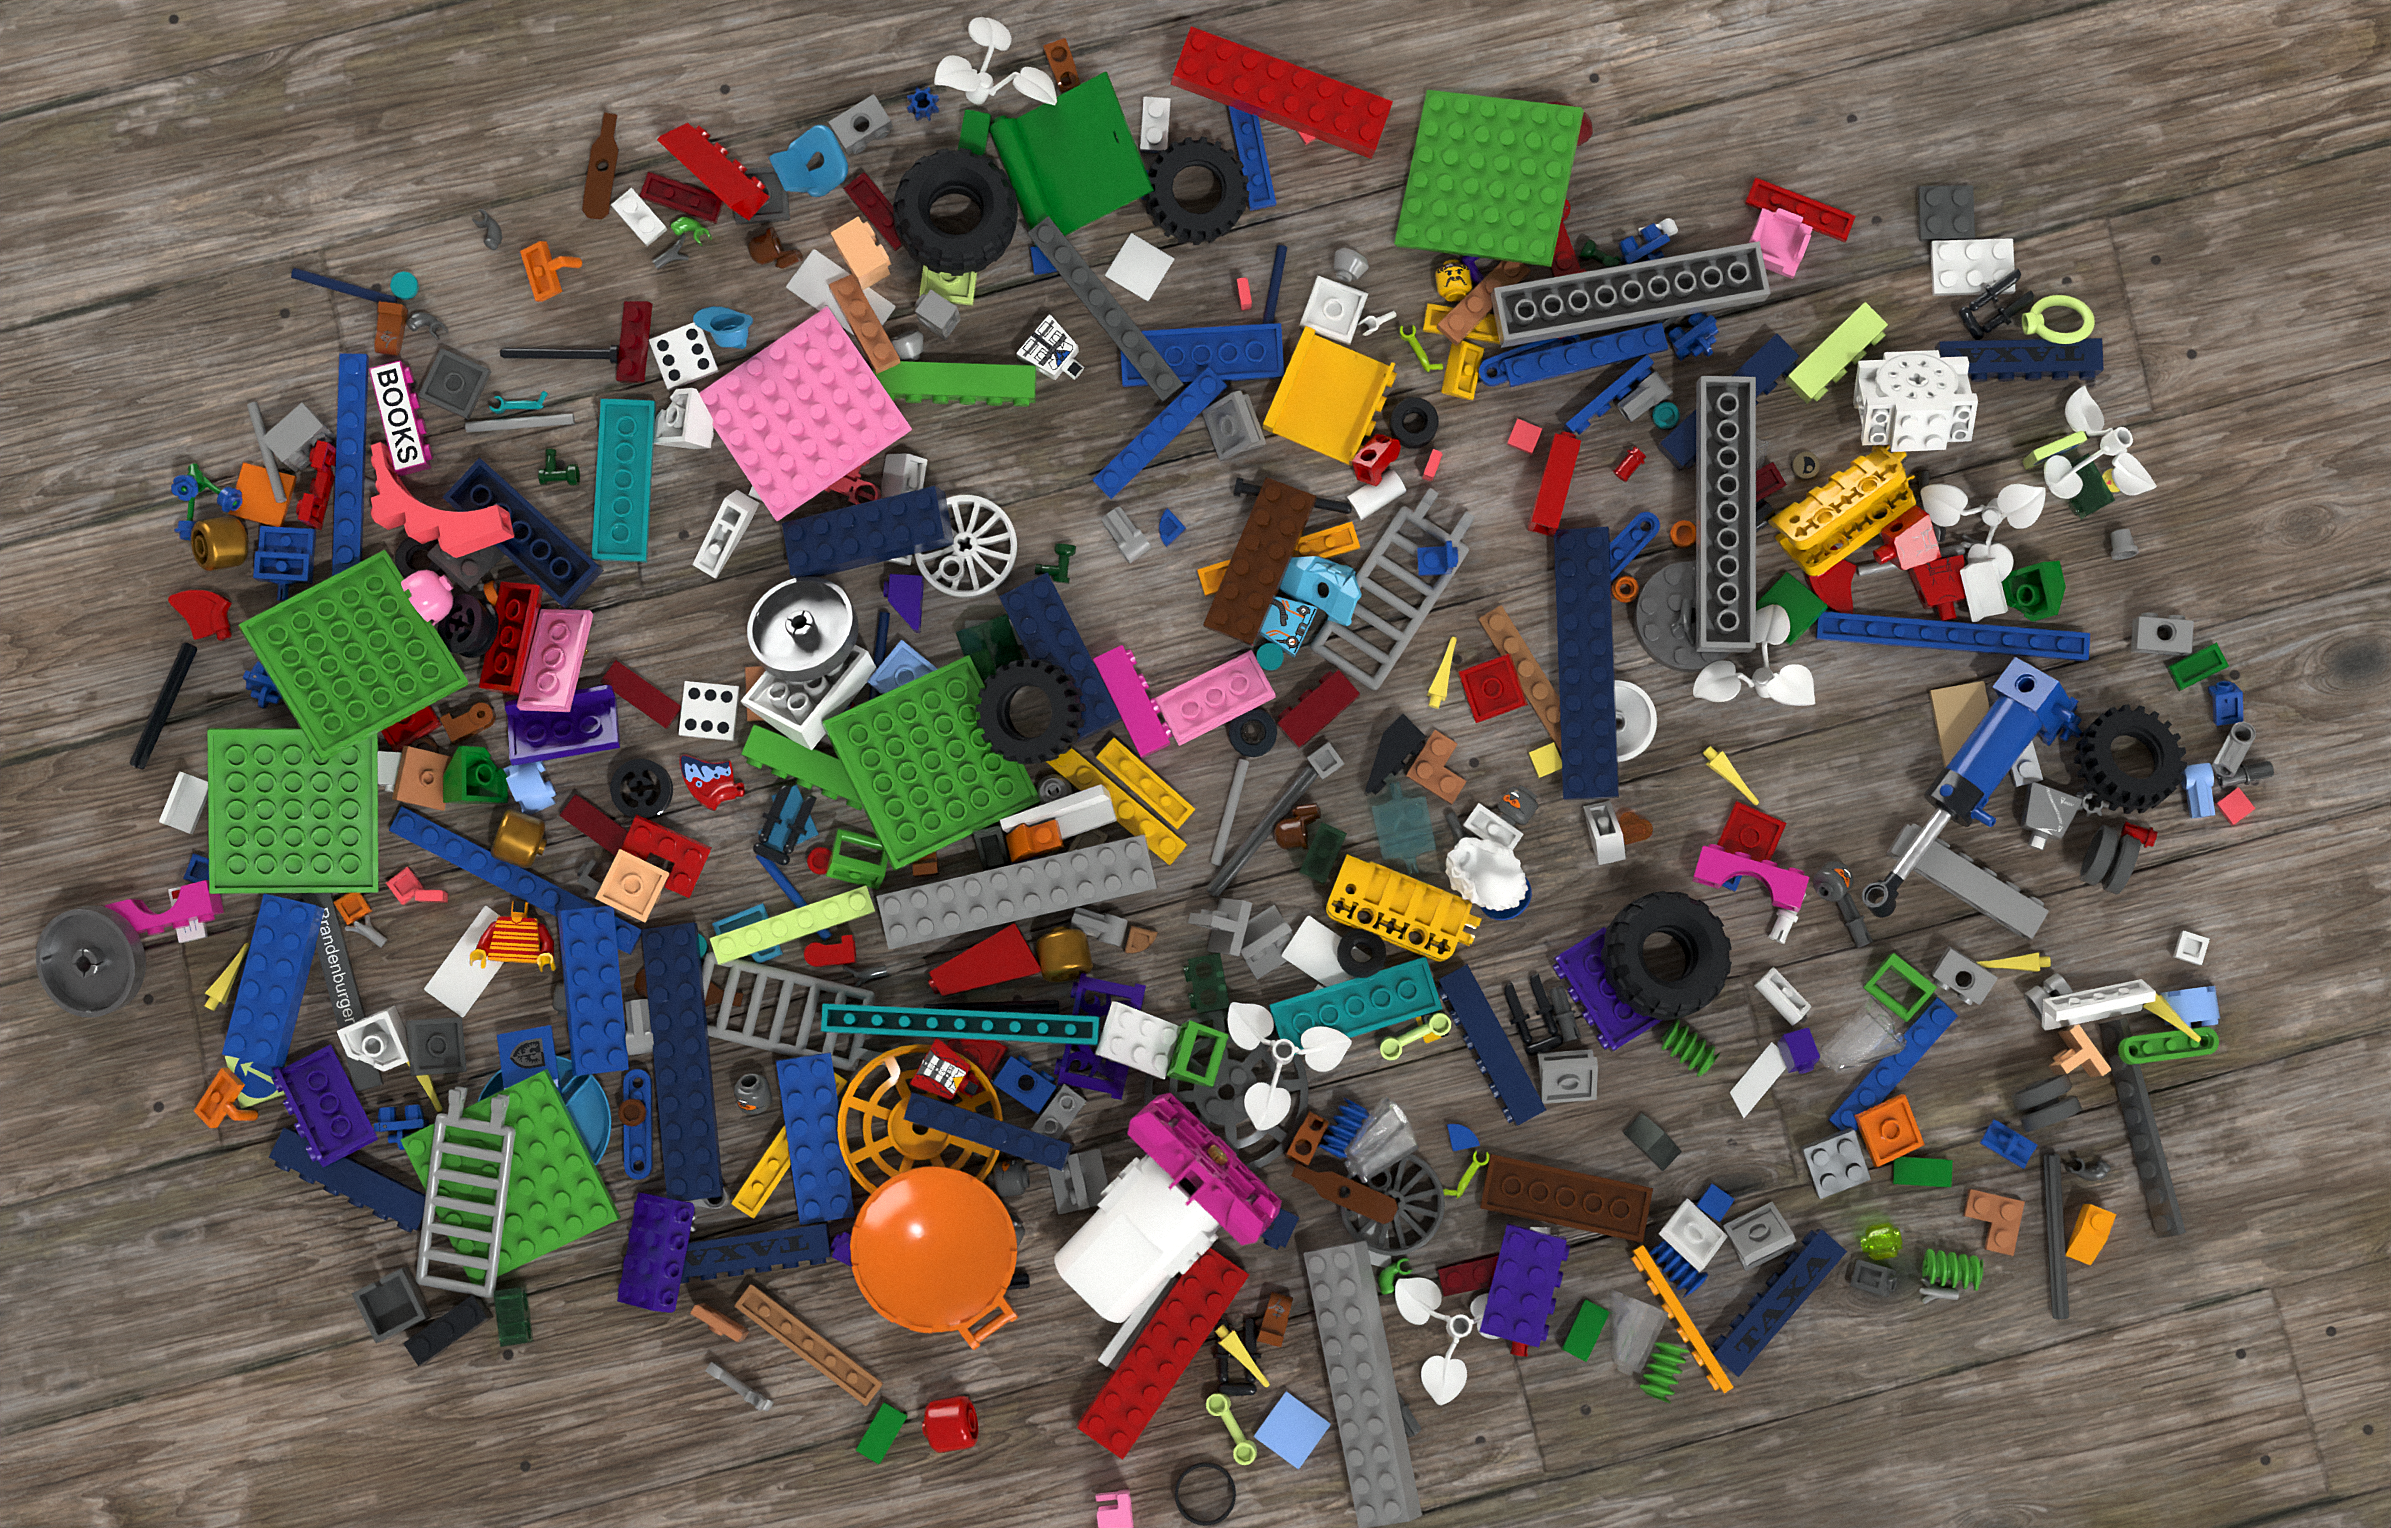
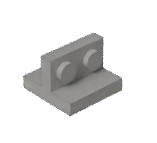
(1233, 425)
(1227, 925)
(1265, 942)
(1568, 1076)
(1080, 1183)
(1760, 1236)

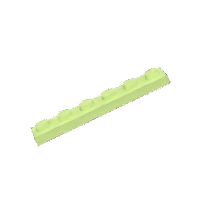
(792, 925)

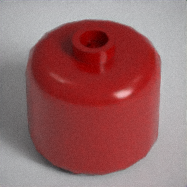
(951, 1424)

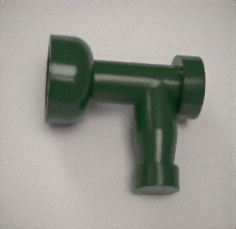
(1590, 251)
(549, 474)
(1059, 572)

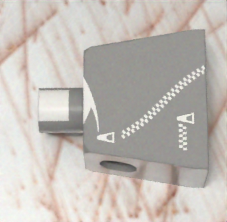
(2047, 814)

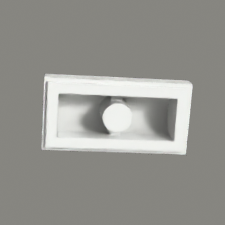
(1372, 498)
(1783, 996)

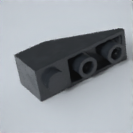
(1395, 745)

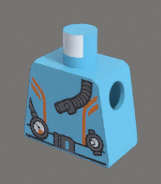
(1287, 624)

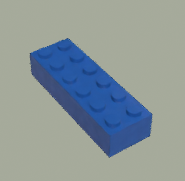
(273, 981)

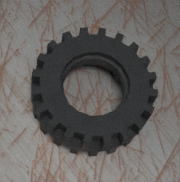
(1171, 215)
(2111, 782)

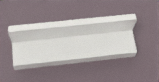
(902, 475)
(1074, 813)
(2096, 1004)
(1133, 1325)

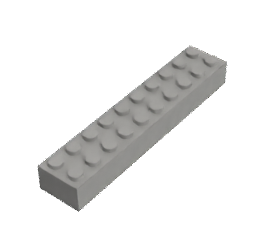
(1630, 294)
(1725, 514)
(1017, 891)
(1362, 1385)

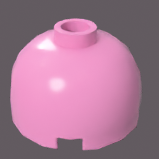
(429, 594)

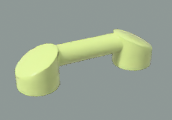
(1437, 1023)
(1245, 1451)

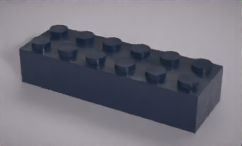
(868, 533)
(537, 544)
(1052, 636)

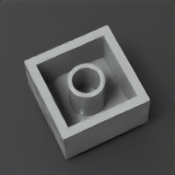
(296, 435)

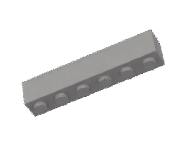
(1973, 885)

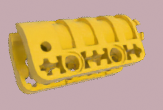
(1844, 508)
(1405, 904)

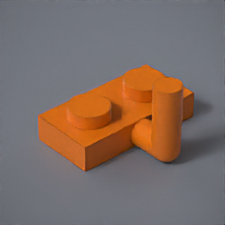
(542, 269)
(220, 1098)

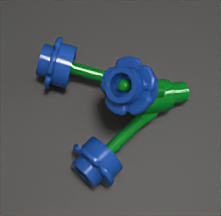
(187, 488)

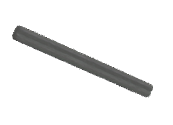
(1262, 831)
(2056, 1236)

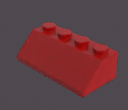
(716, 170)
(508, 655)

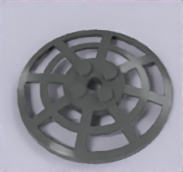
(1241, 1079)

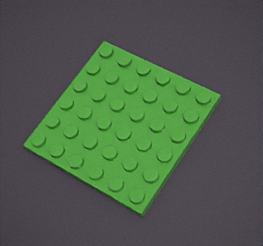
(1489, 177)
(352, 655)
(926, 766)
(287, 817)
(552, 1181)

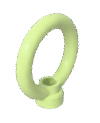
(2034, 322)

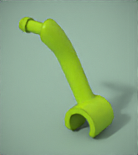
(1418, 350)
(1467, 1177)

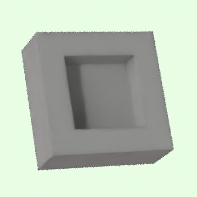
(1325, 761)

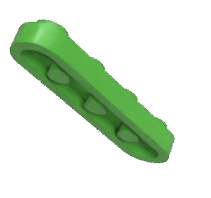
(2167, 1046)

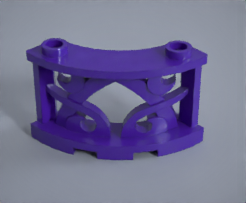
(1112, 1070)

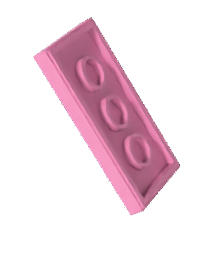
(555, 660)
(1215, 697)

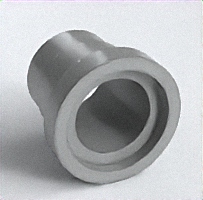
(2122, 545)

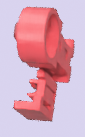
(851, 480)

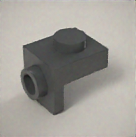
(586, 872)

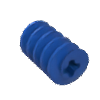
(1345, 1129)
(1681, 1268)

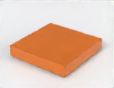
(258, 497)
(1889, 1130)

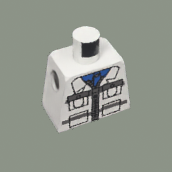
(1051, 351)

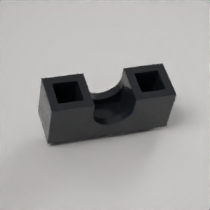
(448, 1329)

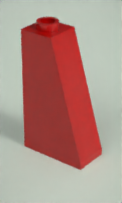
(1554, 484)
(988, 963)

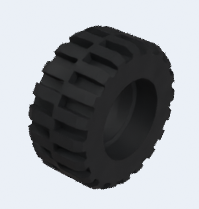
(996, 711)

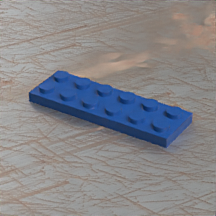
(1230, 351)
(593, 990)
(812, 1138)

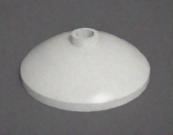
(1638, 719)

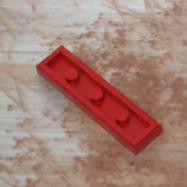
(1820, 216)

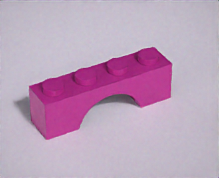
(1784, 886)
(192, 904)

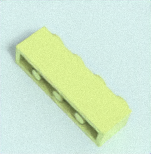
(1836, 353)

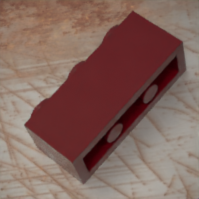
(1317, 708)

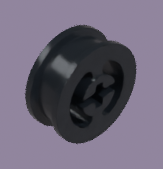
(474, 612)
(640, 767)

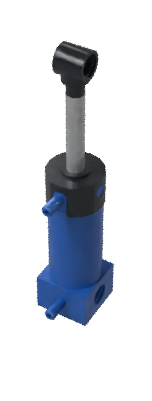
(2024, 705)

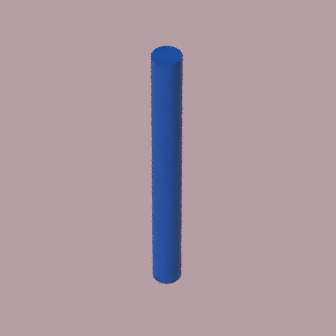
(788, 889)

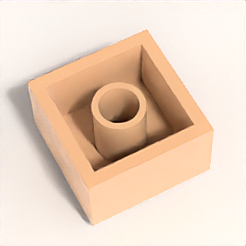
(858, 249)

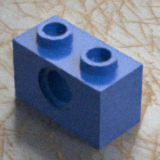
(1009, 1079)

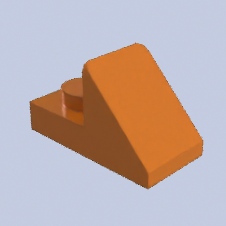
(1033, 841)

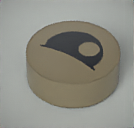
(1805, 465)

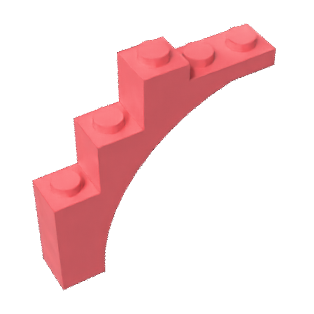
(456, 531)

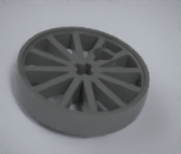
(1387, 1190)

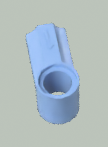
(2198, 783)

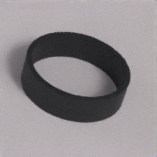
(1212, 1522)

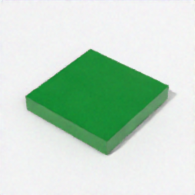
(1798, 602)

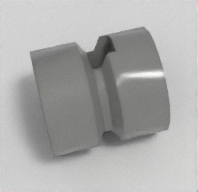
(2055, 985)

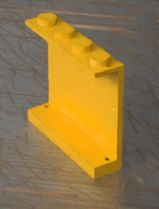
(1329, 397)

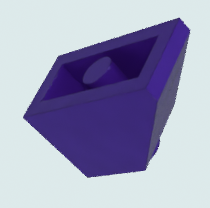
(906, 598)

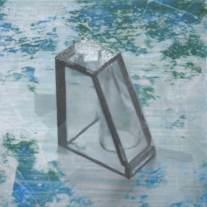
(1862, 1039)
(1380, 1141)
(1633, 1331)

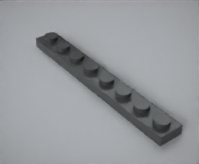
(1105, 309)
(2143, 1133)

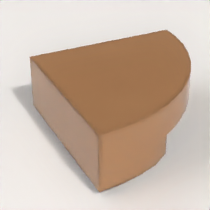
(1139, 940)

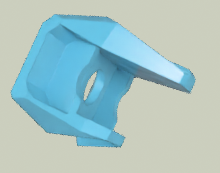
(1307, 573)

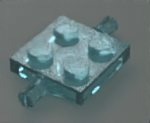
(1404, 828)

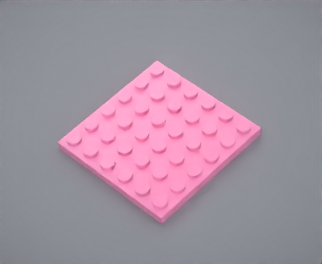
(803, 413)

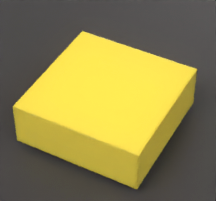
(1546, 760)

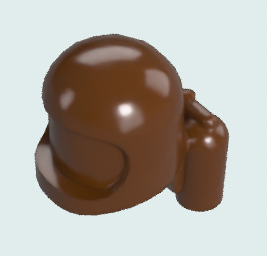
(768, 248)
(1293, 831)

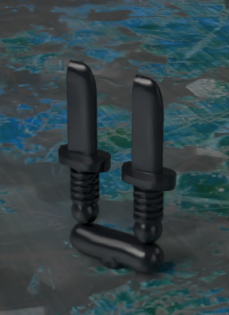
(2004, 315)
(773, 817)
(1544, 1008)
(1223, 1355)

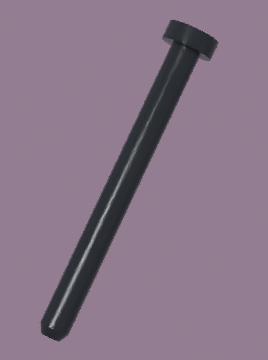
(562, 353)
(1320, 503)

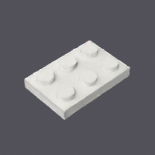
(1970, 265)
(1138, 1040)

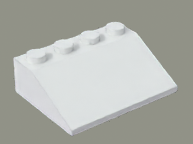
(802, 706)

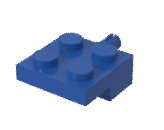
(285, 557)

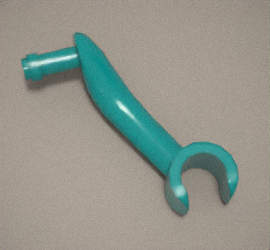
(525, 404)

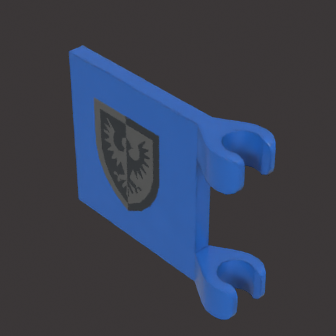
(526, 1054)

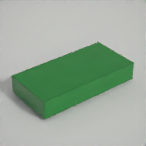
(2197, 666)
(881, 1433)

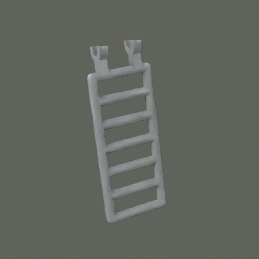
(1417, 616)
(789, 979)
(496, 1126)

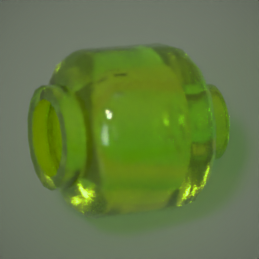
(1882, 1241)

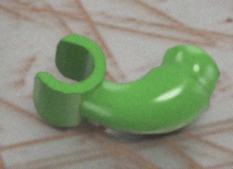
(687, 224)
(1386, 1277)

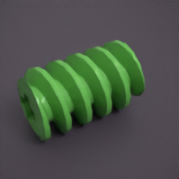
(1688, 1047)
(1952, 1268)
(1663, 1371)

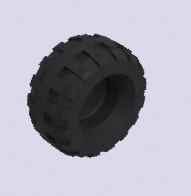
(961, 174)
(1697, 933)

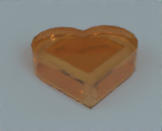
(1634, 829)

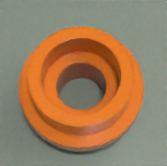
(1631, 583)

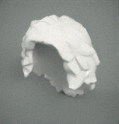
(1486, 874)

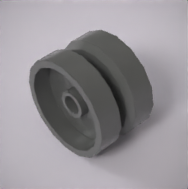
(2110, 859)
(2046, 1103)

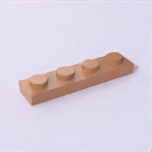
(1478, 302)
(864, 324)

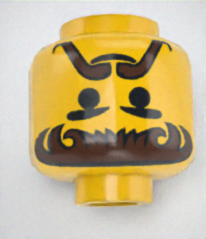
(1453, 280)

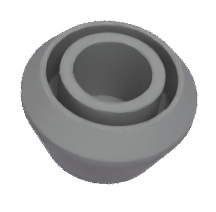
(1349, 264)
(908, 345)
(1050, 783)

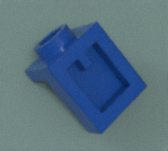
(2226, 703)

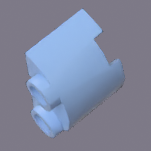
(530, 787)
(2194, 1005)

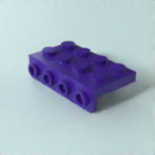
(551, 735)
(1585, 975)
(324, 1106)
(655, 1253)
(1524, 1285)

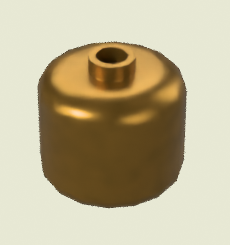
(219, 543)
(519, 839)
(1064, 954)

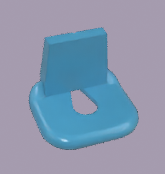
(792, 167)

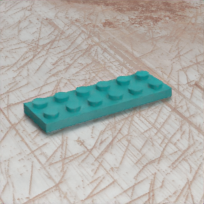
(623, 480)
(1360, 1003)

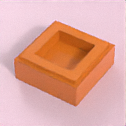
(352, 907)

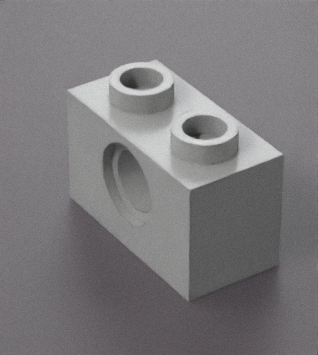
(865, 111)
(937, 314)
(2147, 641)
(1980, 978)
(1060, 1113)

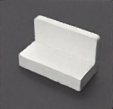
(1983, 589)
(185, 803)

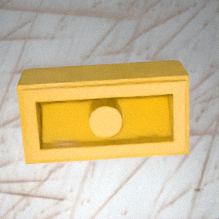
(1462, 370)

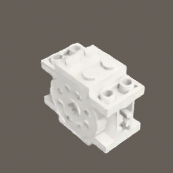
(1915, 401)

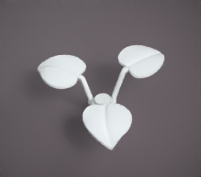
(958, 73)
(2085, 415)
(2017, 502)
(1791, 686)
(1323, 1051)
(1416, 1302)

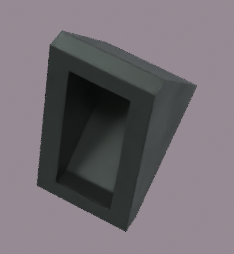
(991, 848)
(1652, 1141)

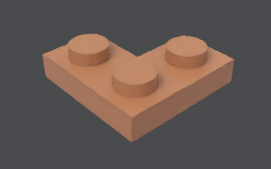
(1430, 771)
(2003, 1216)

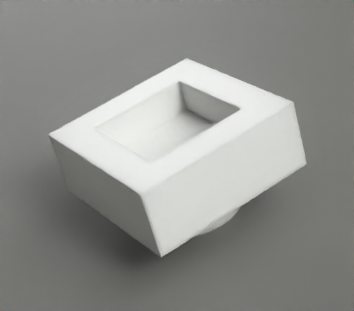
(2191, 947)

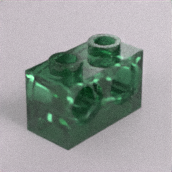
(1214, 982)
(513, 1316)

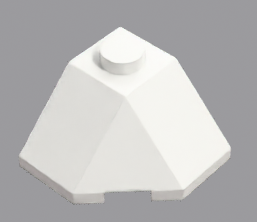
(684, 422)
(377, 1040)

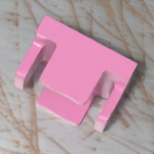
(1781, 240)
(1115, 1515)

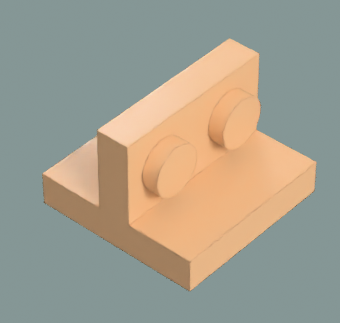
(632, 885)
(2080, 1052)

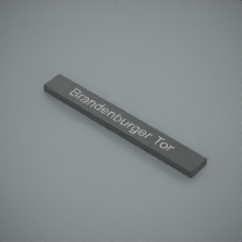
(341, 983)

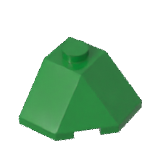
(2035, 590)
(474, 778)

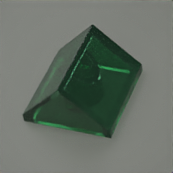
(989, 645)

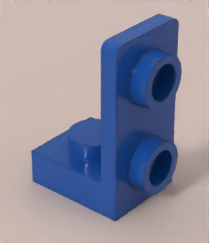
(1437, 560)

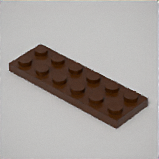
(1260, 561)
(1566, 1198)

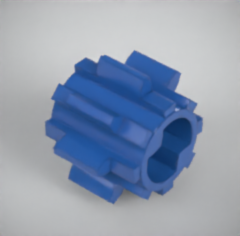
(923, 112)

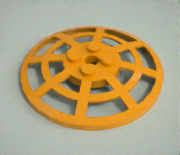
(900, 1130)

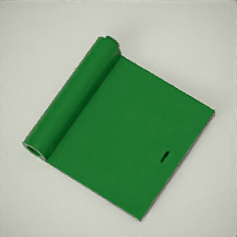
(1069, 158)

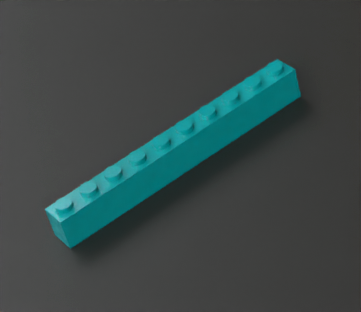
(961, 1024)

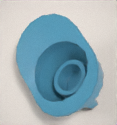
(725, 326)

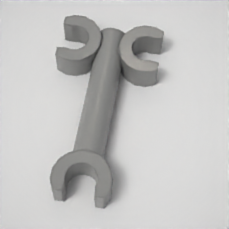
(751, 1396)

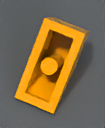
(2089, 1233)

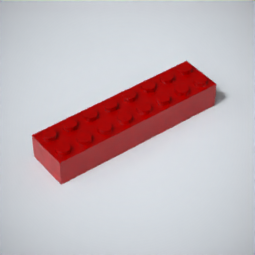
(1281, 92)
(1161, 1352)

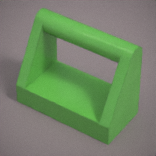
(855, 870)
(1908, 974)
(1183, 1050)

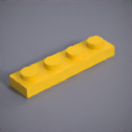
(1145, 783)

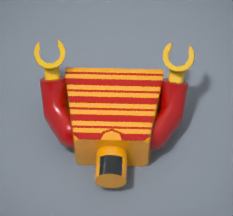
(516, 940)

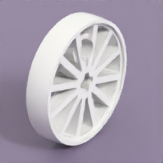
(977, 544)

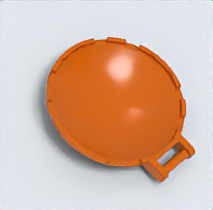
(936, 1252)

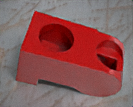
(1375, 458)
(831, 955)

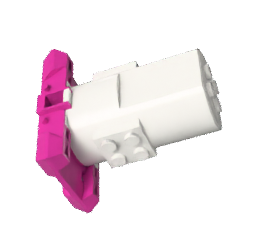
(1163, 1211)

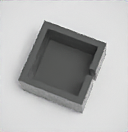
(392, 1307)

